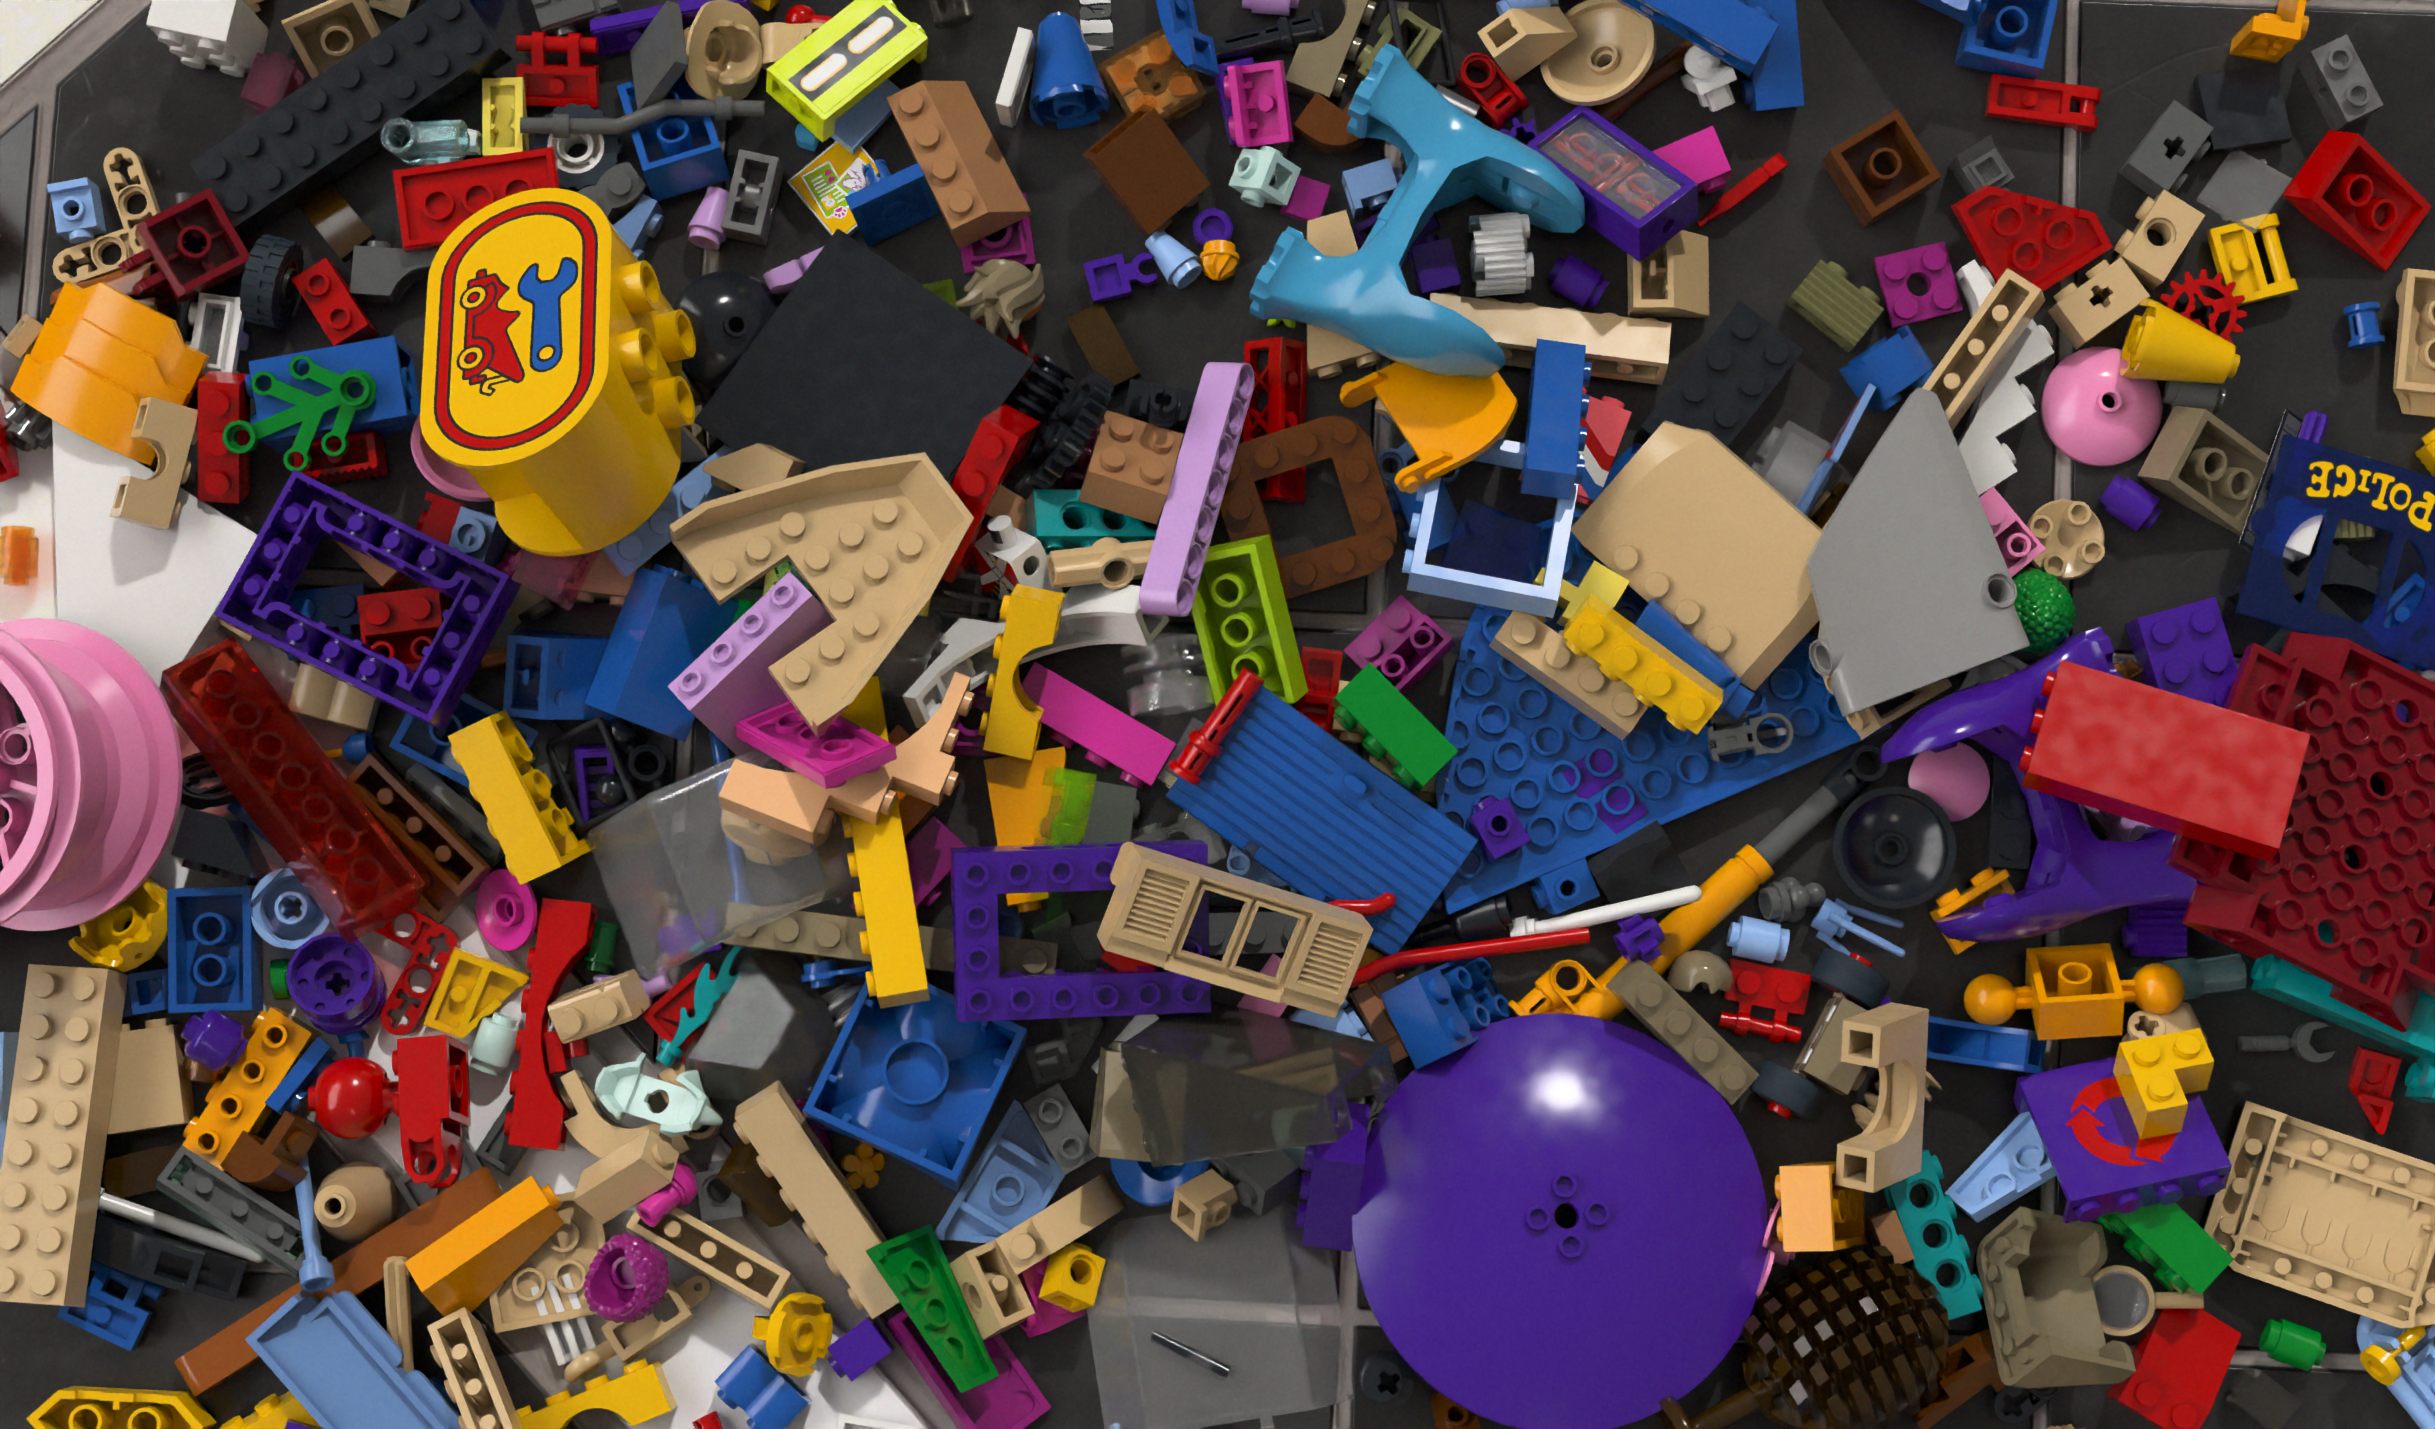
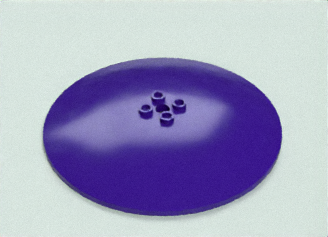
(1546, 1317)

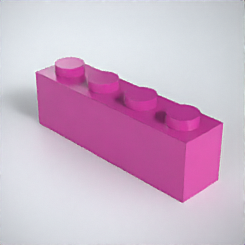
(1098, 728)

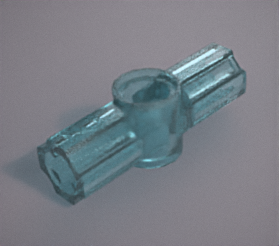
(2203, 975)

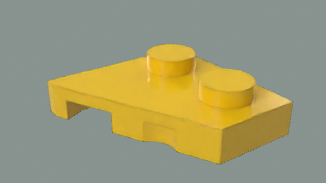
(470, 991)

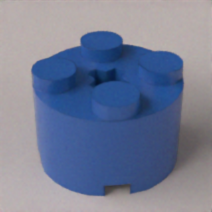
(1889, 367)

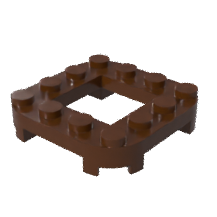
(1361, 484)

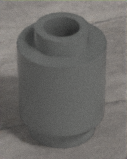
(2194, 395)

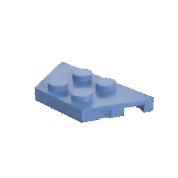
(1006, 1184)

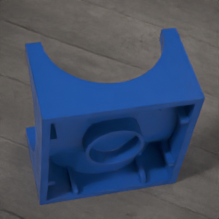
(915, 1081)

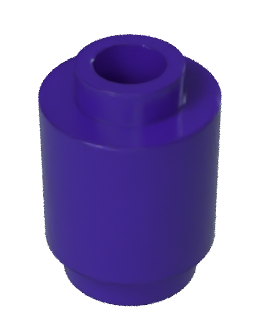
(1578, 281)
(2130, 503)

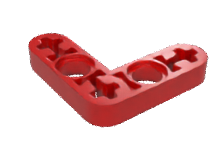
(420, 944)

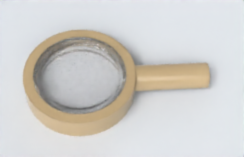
(2129, 1301)

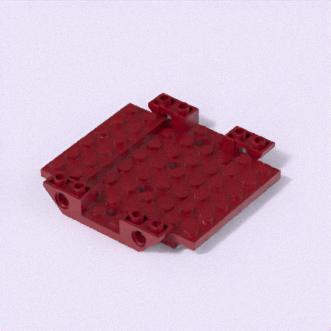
(2385, 907)

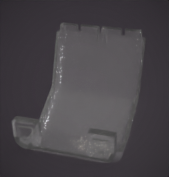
(702, 874)

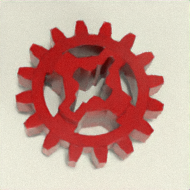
(2218, 306)

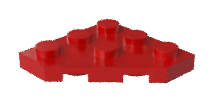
(2029, 235)

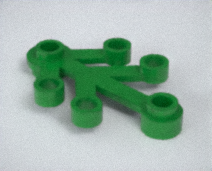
(308, 410)

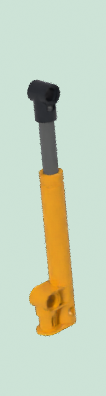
(1719, 898)

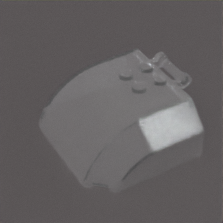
(1235, 1297)

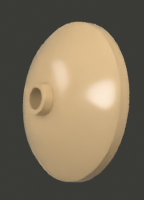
(1605, 35)

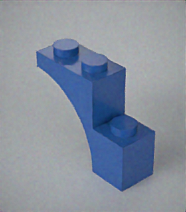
(1985, 1045)

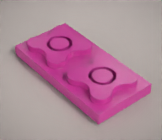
(830, 759)

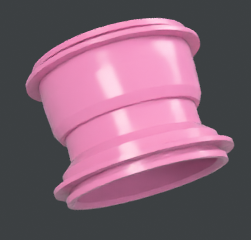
(96, 780)

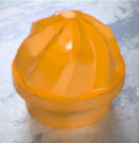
(1219, 259)

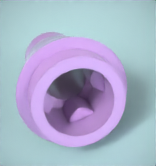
(706, 223)

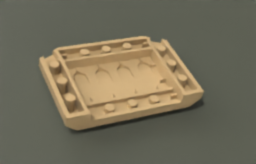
(1709, 547)
(2332, 1220)

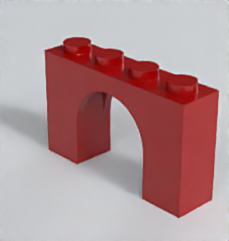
(994, 450)

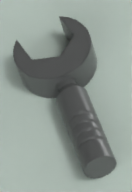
(2299, 1042)

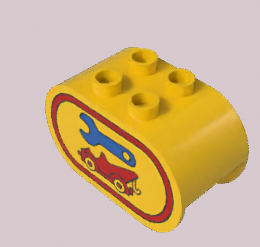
(555, 371)

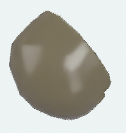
(1699, 967)

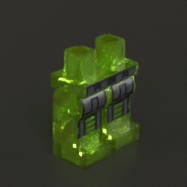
(1068, 806)

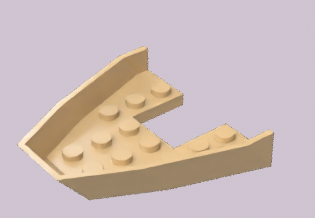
(864, 542)

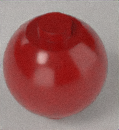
(352, 1098)

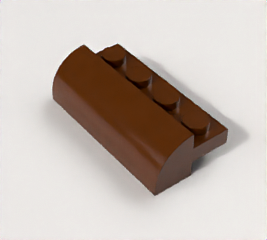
(425, 839)

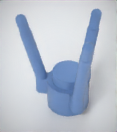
(1833, 920)

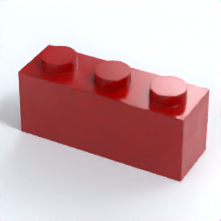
(221, 473)

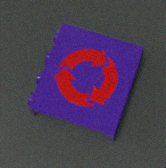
(2100, 1152)

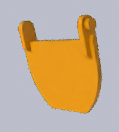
(1440, 416)

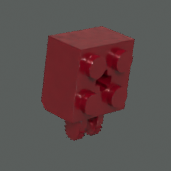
(182, 271)

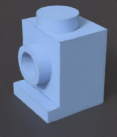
(1370, 185)
(90, 217)

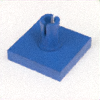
(891, 202)

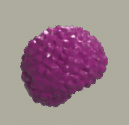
(626, 1279)

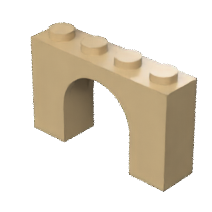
(1891, 1145)

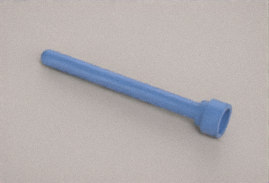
(315, 1272)

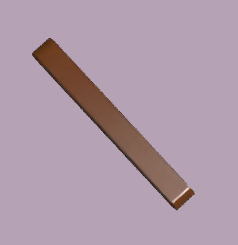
(353, 1271)

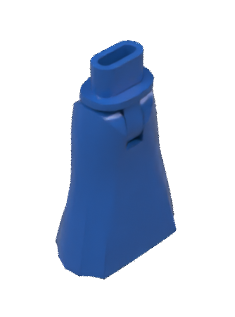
(1672, 635)

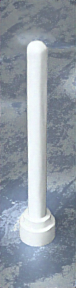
(1527, 926)
(175, 1226)

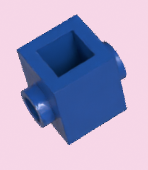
(1577, 887)

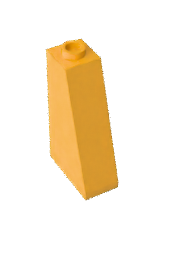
(1020, 805)
(486, 1248)

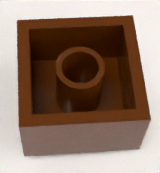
(1881, 168)

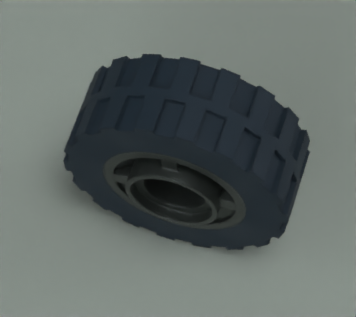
(267, 282)

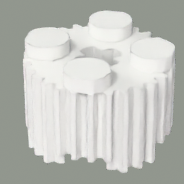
(1499, 254)

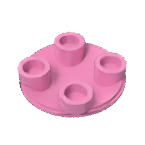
(1953, 779)

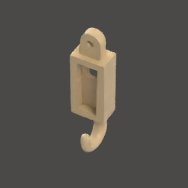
(636, 1338)

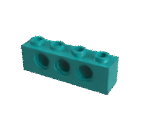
(1049, 506)
(1965, 1290)

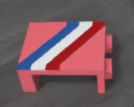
(1605, 428)

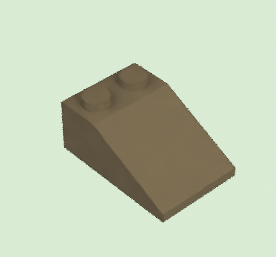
(2205, 467)

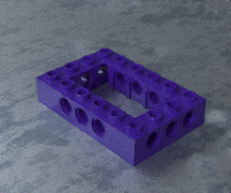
(283, 550)
(982, 995)

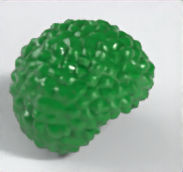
(2043, 609)

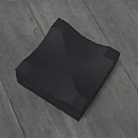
(1640, 867)

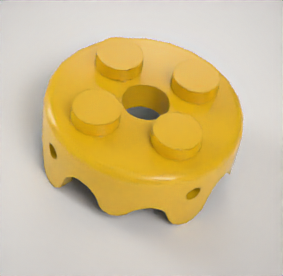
(112, 948)

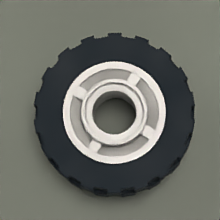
(602, 151)

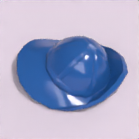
(1153, 1184)

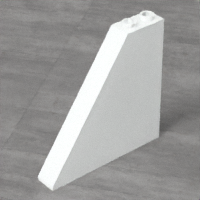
(131, 581)

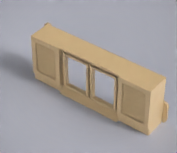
(1158, 901)

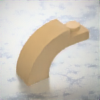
(1060, 1223)

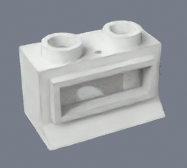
(218, 331)

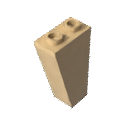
(1325, 349)

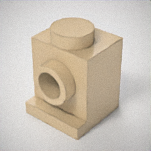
(1202, 1203)

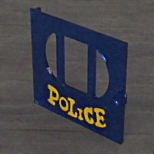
(2343, 485)

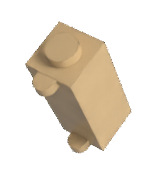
(626, 1176)

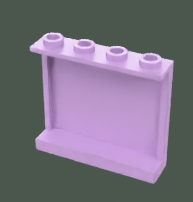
(733, 674)

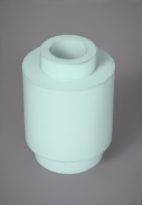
(494, 1044)

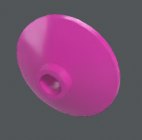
(505, 910)

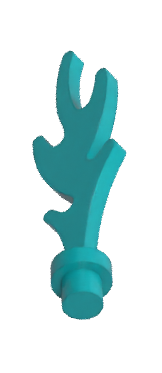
(705, 994)

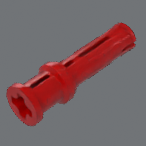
(1203, 747)

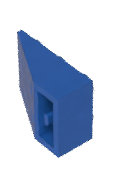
(552, 674)
(1443, 1006)

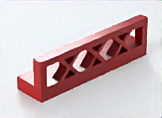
(1286, 388)

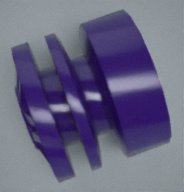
(320, 971)

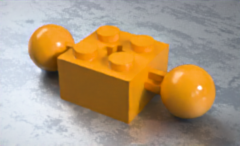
(2074, 992)

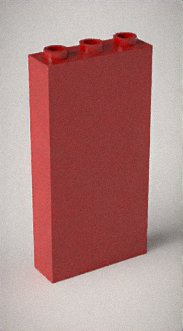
(2164, 760)

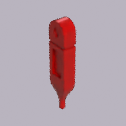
(1745, 188)

